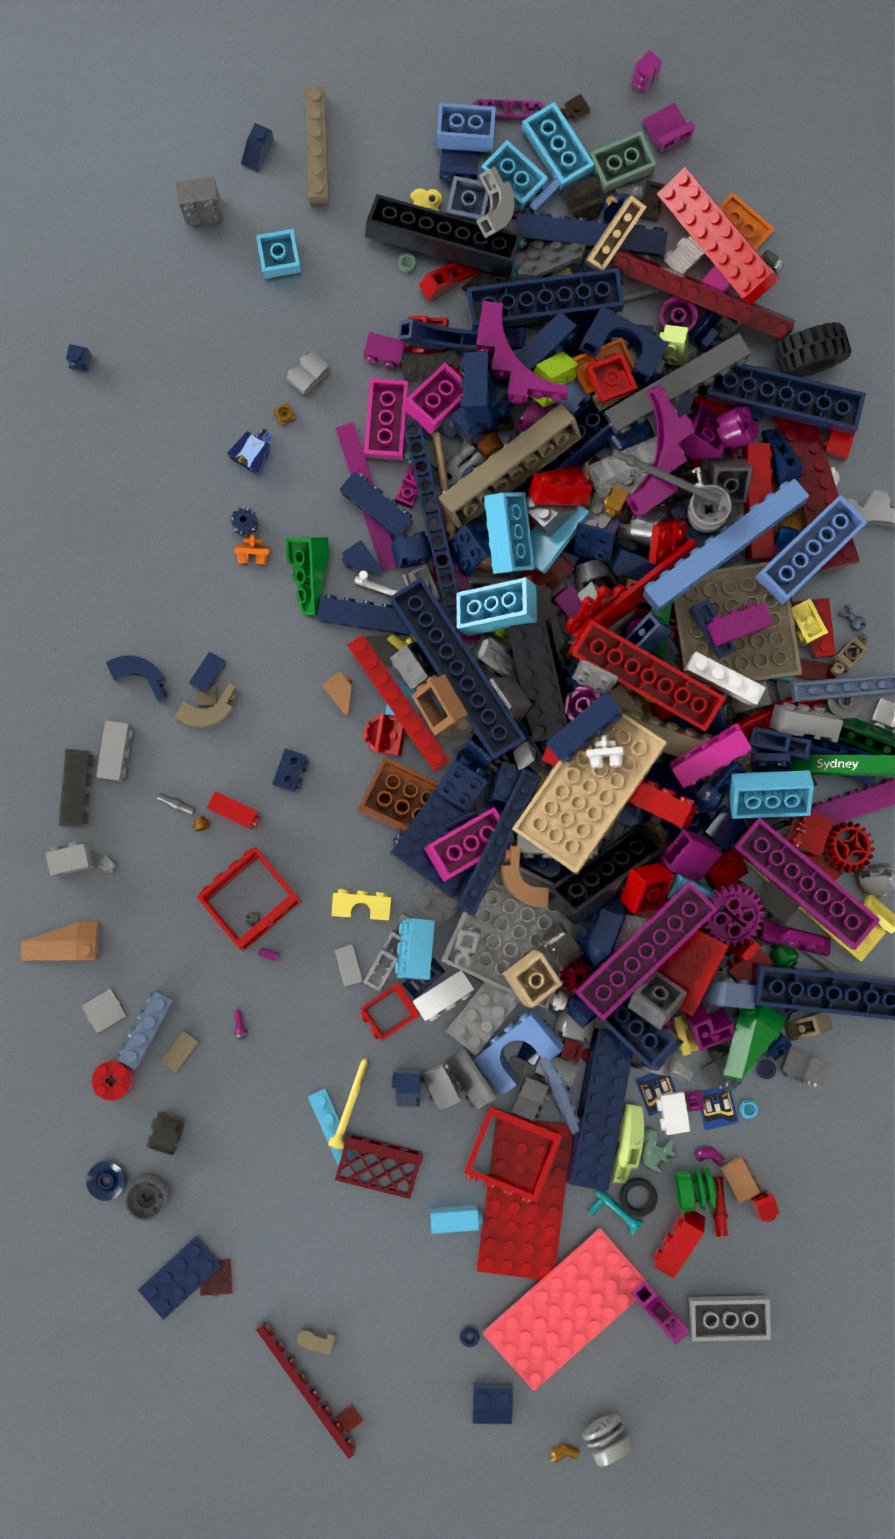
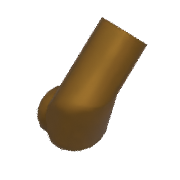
(562, 1451)

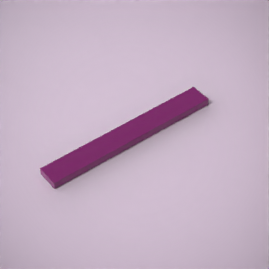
(357, 463)

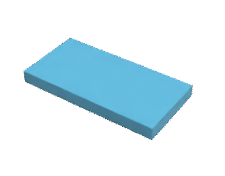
(546, 548)

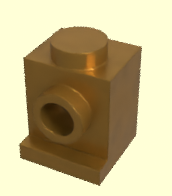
(616, 503)

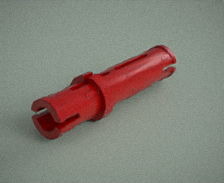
(720, 1210)

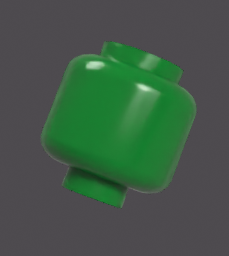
(784, 955)

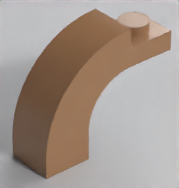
(516, 886)

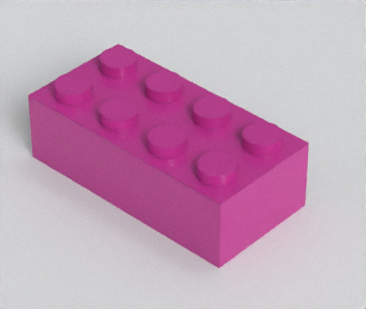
(386, 419)
(463, 845)

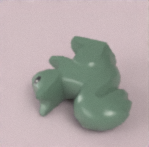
(654, 1155)

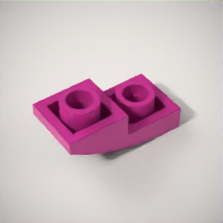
(408, 491)

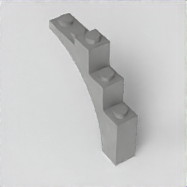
(876, 509)

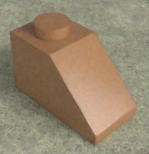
(340, 691)

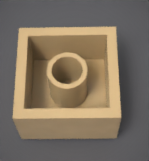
(532, 978)

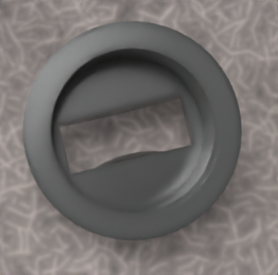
(254, 918)

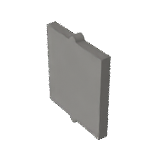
(104, 1010)

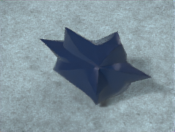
(705, 797)

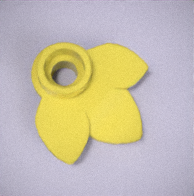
(422, 198)

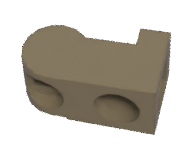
(317, 1342)

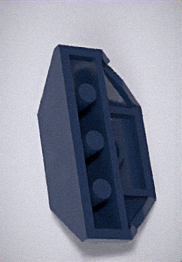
(600, 932)

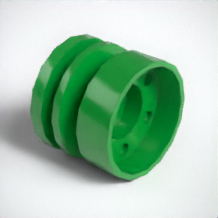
(695, 1190)

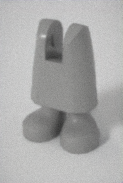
(455, 463)

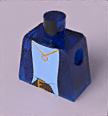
(251, 451)

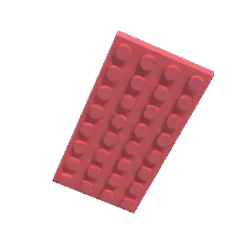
(565, 1309)

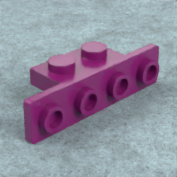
(796, 938)

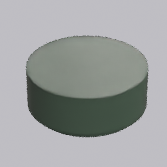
(406, 263)

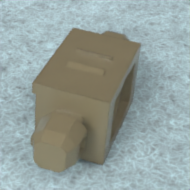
(857, 646)

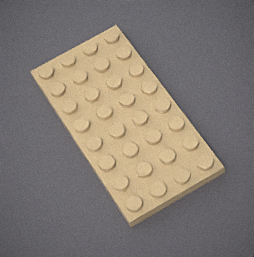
(582, 802)

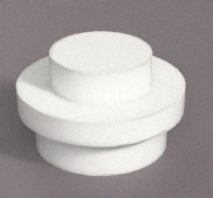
(559, 1001)

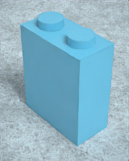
(455, 1219)

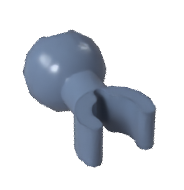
(856, 620)

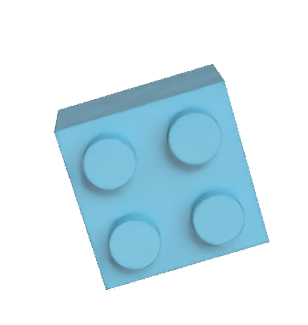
(278, 253)

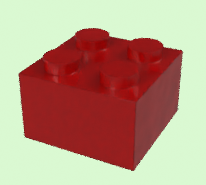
(647, 888)

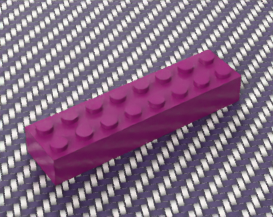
(805, 883)
(646, 950)

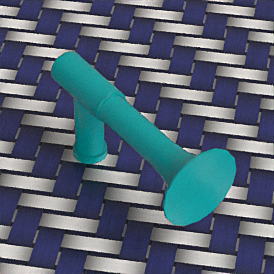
(603, 1199)

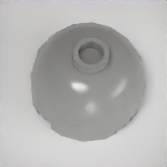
(878, 879)

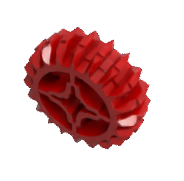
(855, 835)

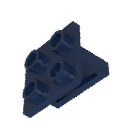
(771, 762)

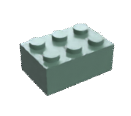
(623, 162)

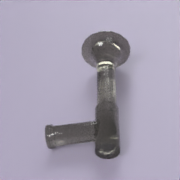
(713, 1053)

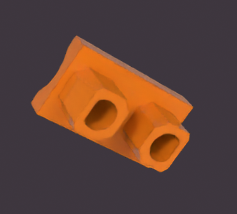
(244, 550)

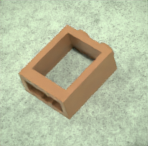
(446, 697)

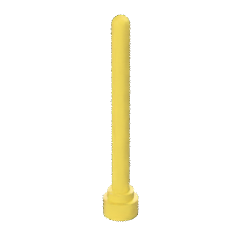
(338, 1140)

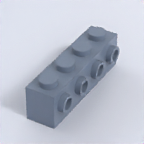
(146, 1030)

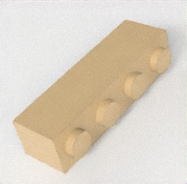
(615, 234)

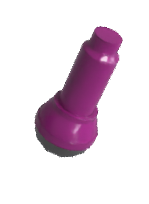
(240, 1031)

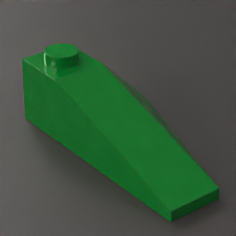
(309, 563)
(751, 1038)

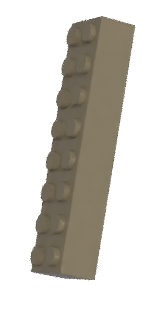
(511, 465)

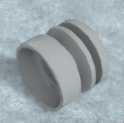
(712, 521)
(608, 1441)

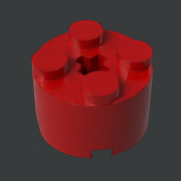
(104, 1087)

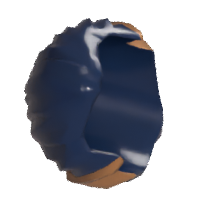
(613, 205)

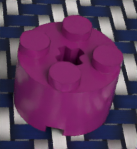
(681, 309)
(531, 415)
(737, 428)
(580, 700)

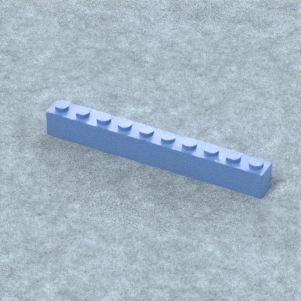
(725, 546)

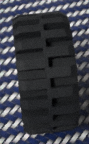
(813, 349)

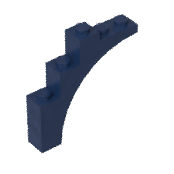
(435, 338)

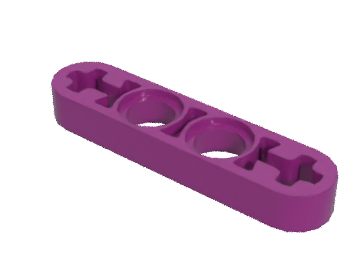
(508, 105)

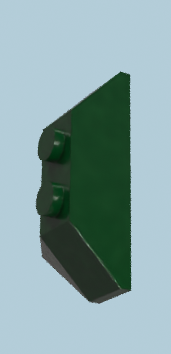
(866, 737)

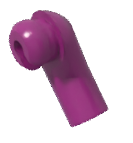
(709, 1153)

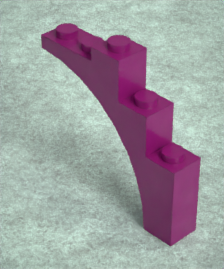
(506, 365)
(668, 455)

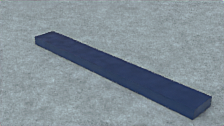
(498, 843)

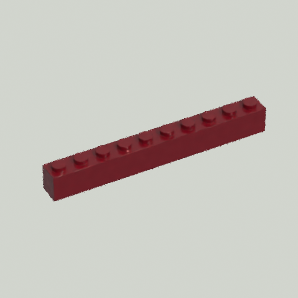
(702, 294)

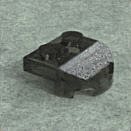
(585, 198)

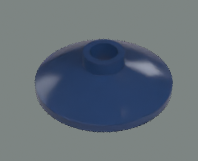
(97, 1186)

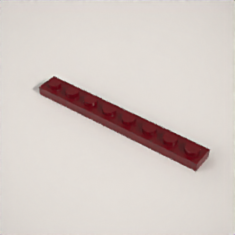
(311, 1395)

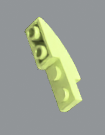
(631, 1143)

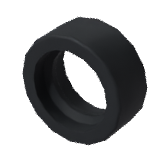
(653, 1197)

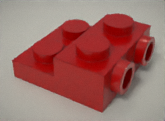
(610, 377)
(666, 539)

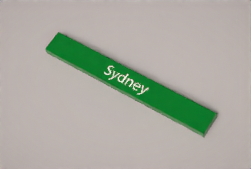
(848, 765)

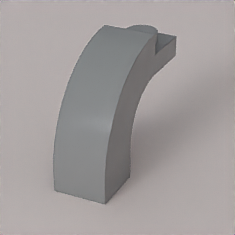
(501, 202)

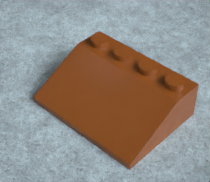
(396, 795)

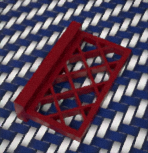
(385, 1150)

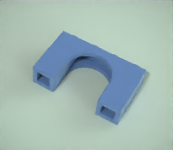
(529, 1029)

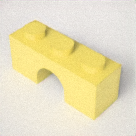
(344, 902)

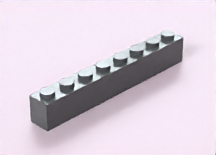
(679, 383)

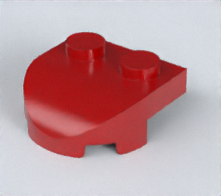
(385, 735)

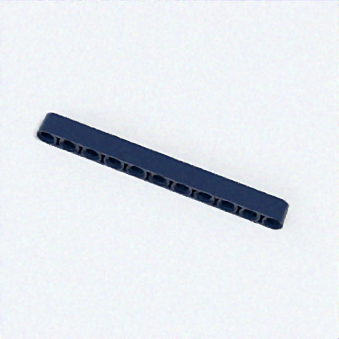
(439, 532)

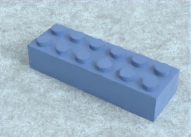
(811, 549)

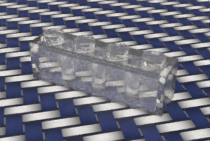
(612, 470)

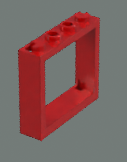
(269, 920)
(522, 1123)

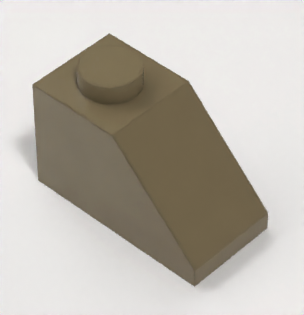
(808, 1026)

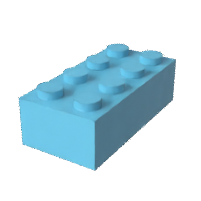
(557, 146)
(509, 532)
(496, 607)
(771, 794)

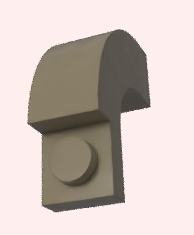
(208, 717)

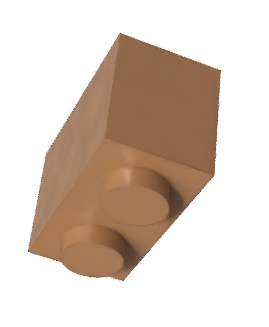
(739, 1179)

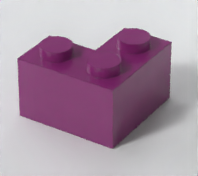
(709, 1029)

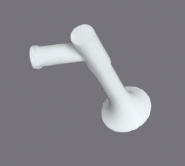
(362, 580)

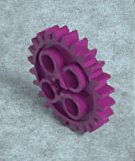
(744, 902)

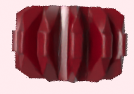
(574, 975)

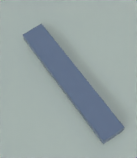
(843, 688)

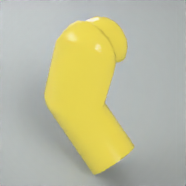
(399, 643)

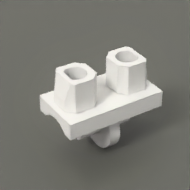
(596, 755)

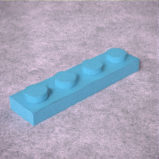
(328, 1120)

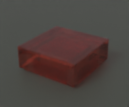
(349, 1418)

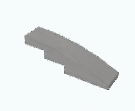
(386, 959)

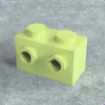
(678, 346)

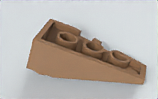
(69, 942)

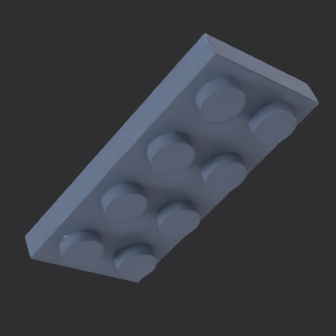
(560, 1095)

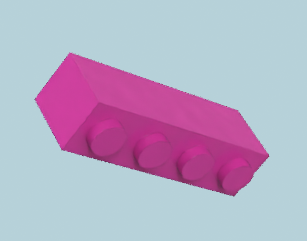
(710, 755)

